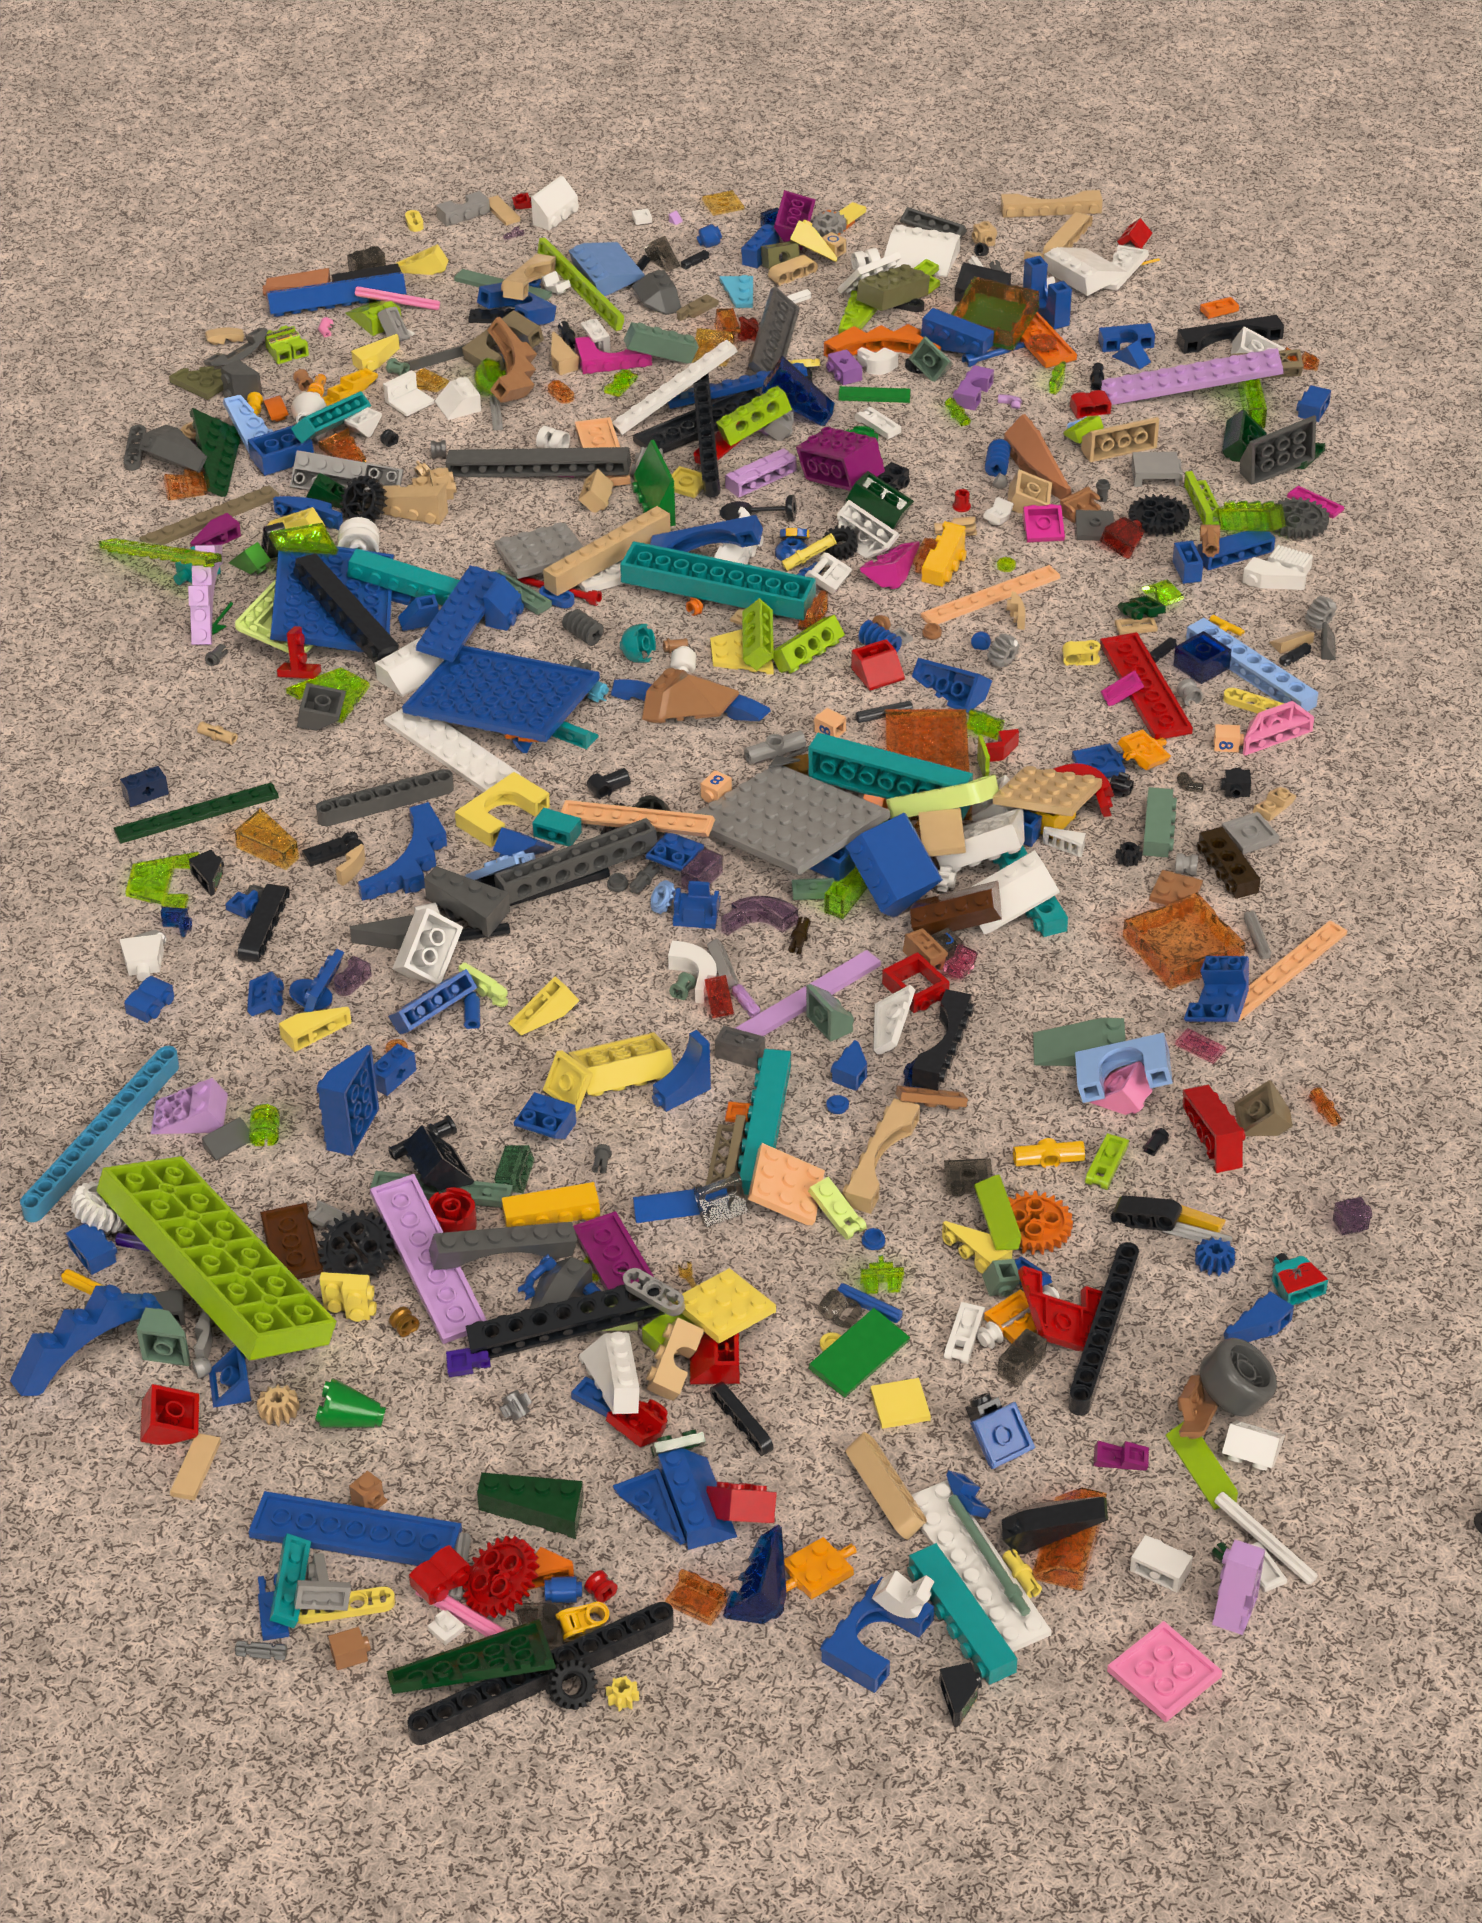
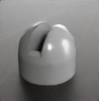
(1000, 481)
(202, 1367)

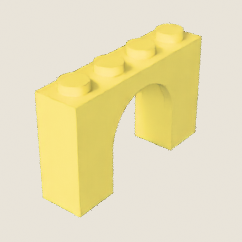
(509, 791)

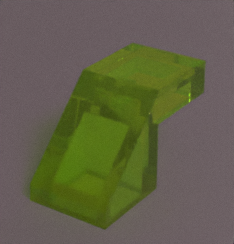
(1164, 592)

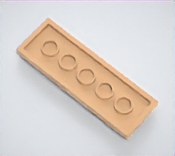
(597, 434)

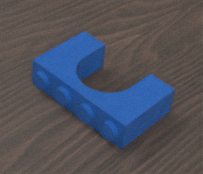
(1054, 300)
(531, 307)
(853, 1659)

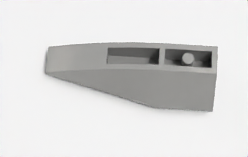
(340, 470)

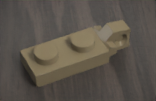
(697, 307)

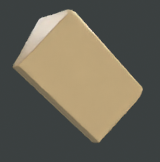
(1292, 641)

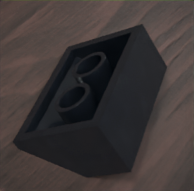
(968, 272)
(436, 1160)

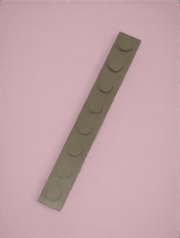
(200, 520)

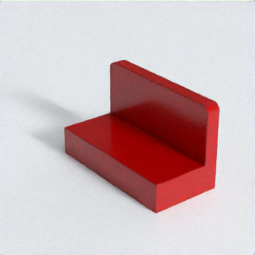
(1136, 232)

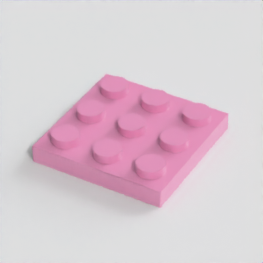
(1164, 1671)

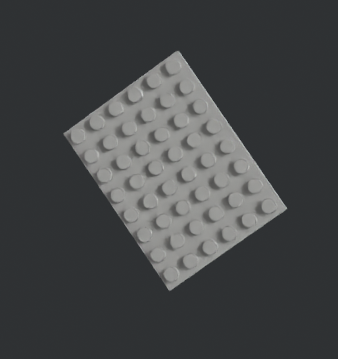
(791, 818)

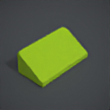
(1083, 427)

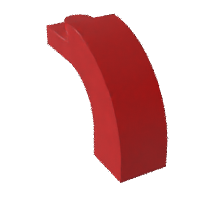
(1103, 794)

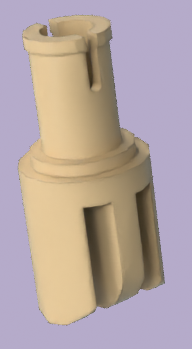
(968, 522)

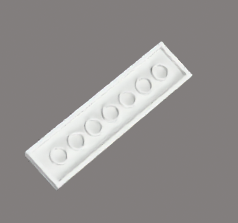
(451, 749)
(960, 1549)

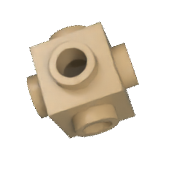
(984, 233)

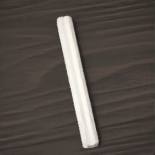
(1266, 1538)

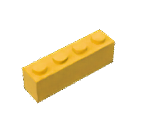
(552, 1206)

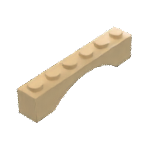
(1022, 206)
(517, 284)
(897, 1123)

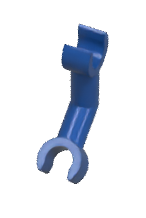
(546, 1264)

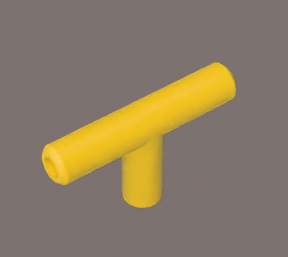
(1224, 625)

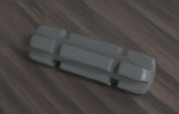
(261, 1650)

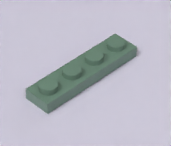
(530, 598)

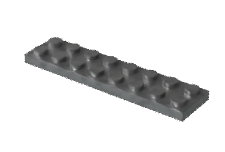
(774, 331)

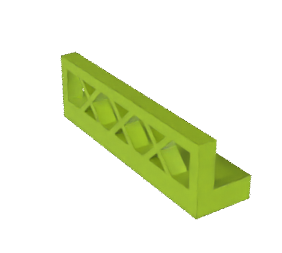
(1199, 500)

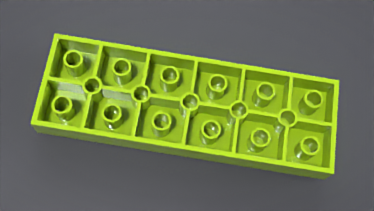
(216, 1257)

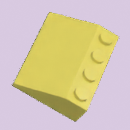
(623, 1065)

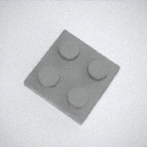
(1251, 832)

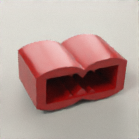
(1090, 404)
(439, 1575)

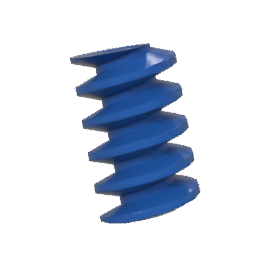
(997, 457)
(872, 633)

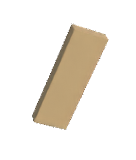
(503, 211)
(195, 1467)

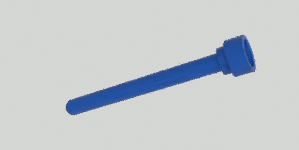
(973, 359)

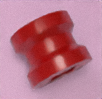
(600, 1586)

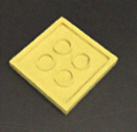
(725, 1305)

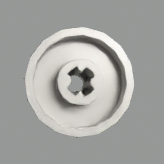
(359, 534)

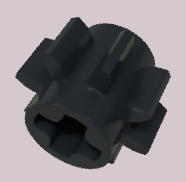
(1121, 784)
(1128, 854)

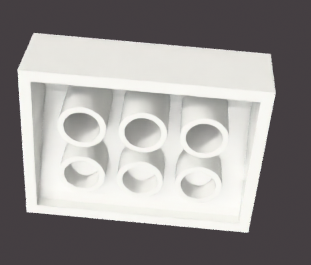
(920, 244)
(1082, 269)
(988, 840)

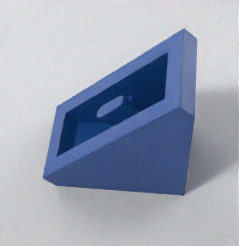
(1133, 355)

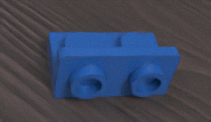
(265, 994)

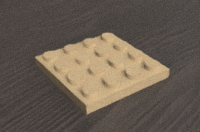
(1047, 791)

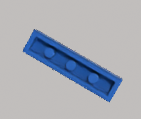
(668, 1205)

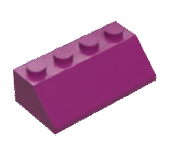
(791, 210)

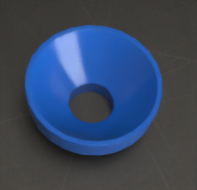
(784, 550)

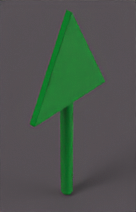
(217, 627)

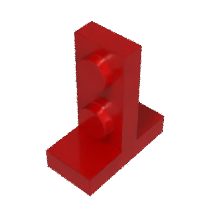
(297, 667)

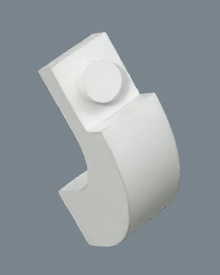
(695, 960)

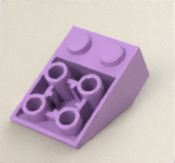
(191, 1110)

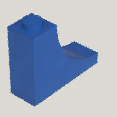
(688, 1078)

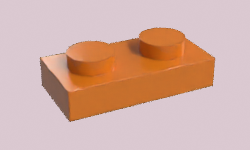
(1219, 307)

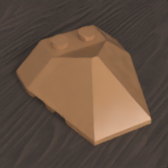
(684, 695)

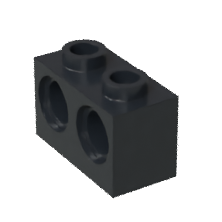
(895, 476)

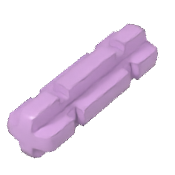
(745, 1000)

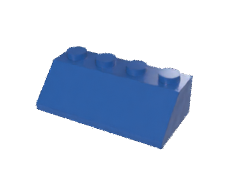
(686, 1482)

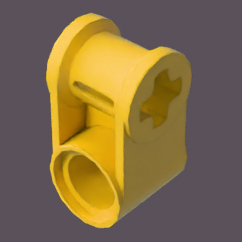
(577, 1620)

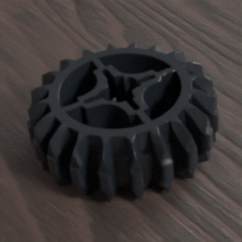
(368, 502)

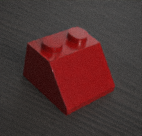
(169, 1415)

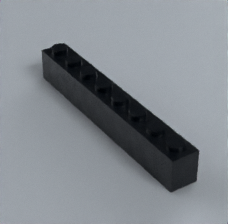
(344, 607)

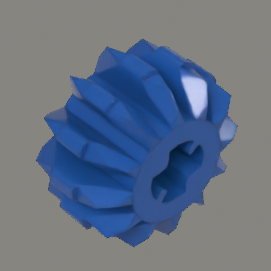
(1215, 1256)

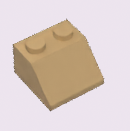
(1028, 490)

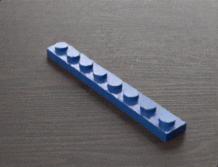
(729, 387)

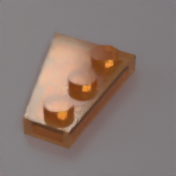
(342, 446)

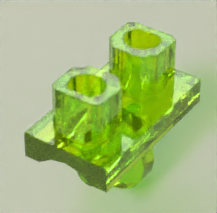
(984, 724)
(879, 1273)

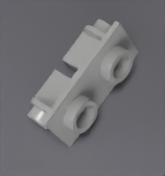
(325, 1215)

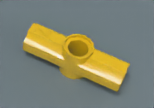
(1049, 1153)

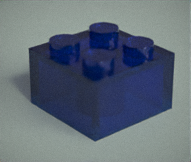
(1202, 657)

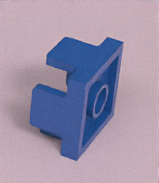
(697, 906)

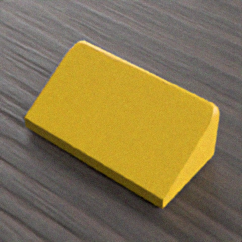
(1201, 1219)

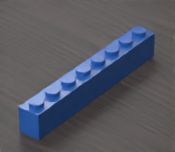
(331, 293)

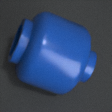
(709, 236)

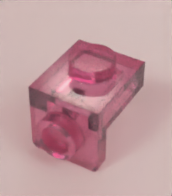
(961, 963)

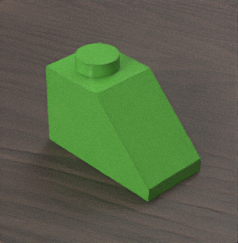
(252, 559)

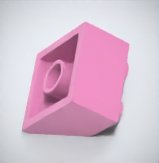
(1125, 1089)

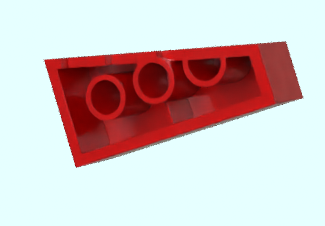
(1215, 1127)

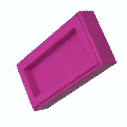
(1122, 688)

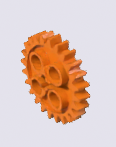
(1041, 1221)

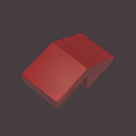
(1006, 743)

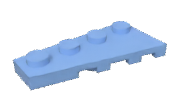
(244, 419)

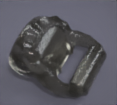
(833, 1306)

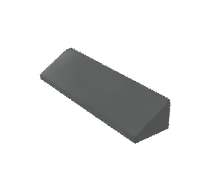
(931, 222)
(435, 358)

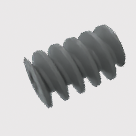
(583, 626)

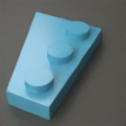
(739, 290)

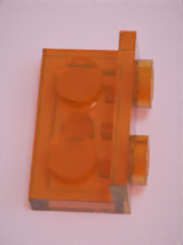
(816, 611)
(697, 1597)

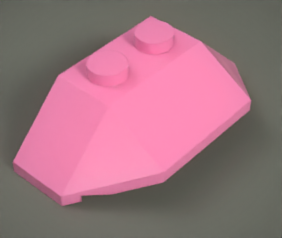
(1277, 726)

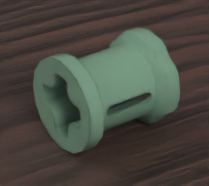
(397, 367)
(682, 986)

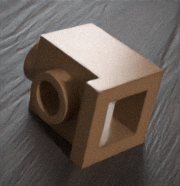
(367, 1491)

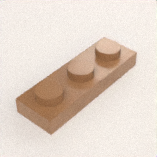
(932, 1098)

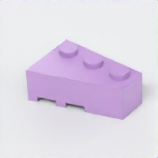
(1238, 1586)

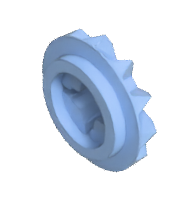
(662, 896)

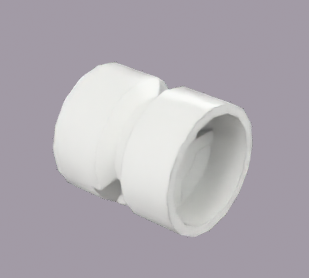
(861, 259)
(552, 438)

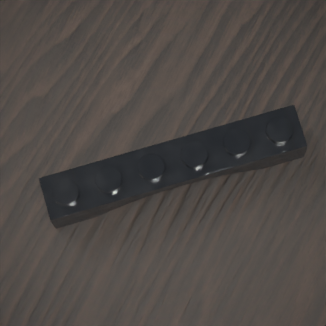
(1197, 338)
(932, 1065)

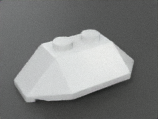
(871, 534)

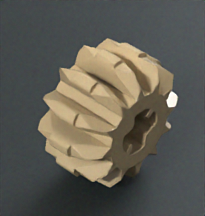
(278, 1404)

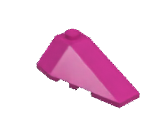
(892, 568)

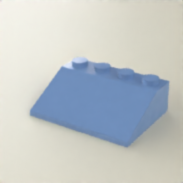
(605, 265)

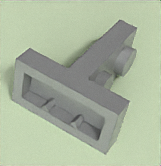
(319, 1591)

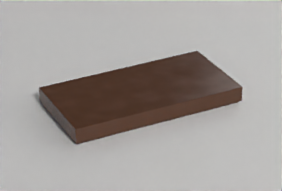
(292, 1239)

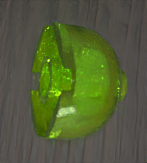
(487, 374)

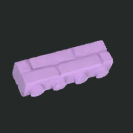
(760, 472)

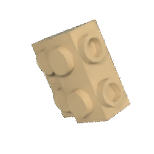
(438, 476)

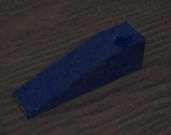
(763, 1581)

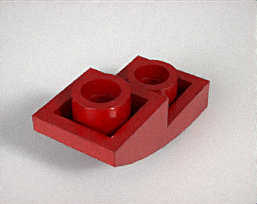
(522, 201)

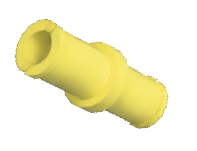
(1022, 1573)

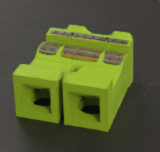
(285, 342)

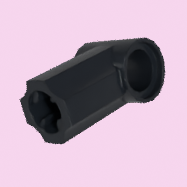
(604, 785)

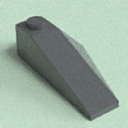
(172, 447)

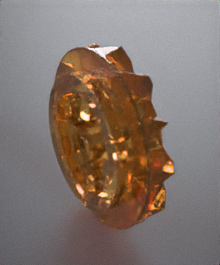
(1042, 343)

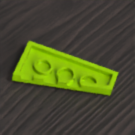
(856, 314)

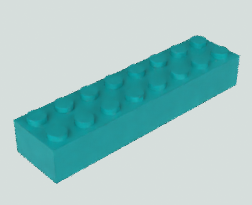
(877, 770)

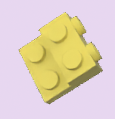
(348, 1294)

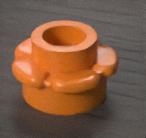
(694, 604)

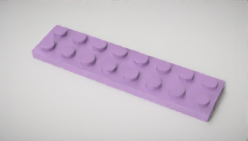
(411, 1227)

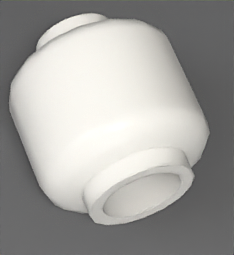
(683, 659)

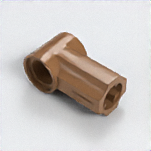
(1210, 539)

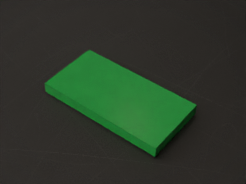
(859, 1352)

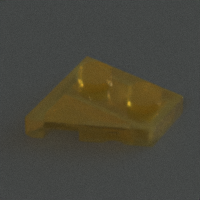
(430, 381)

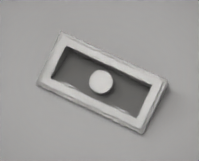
(393, 323)

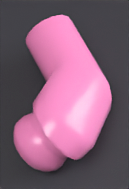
(324, 325)

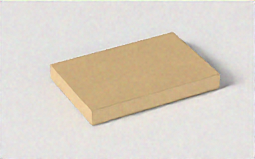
(942, 832)

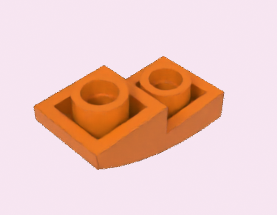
(276, 408)

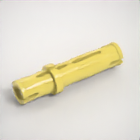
(812, 550)

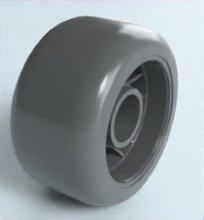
(1238, 1377)

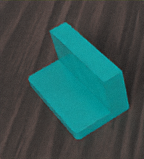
(575, 735)

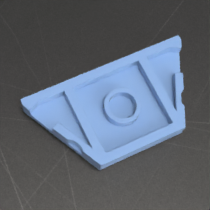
(503, 863)

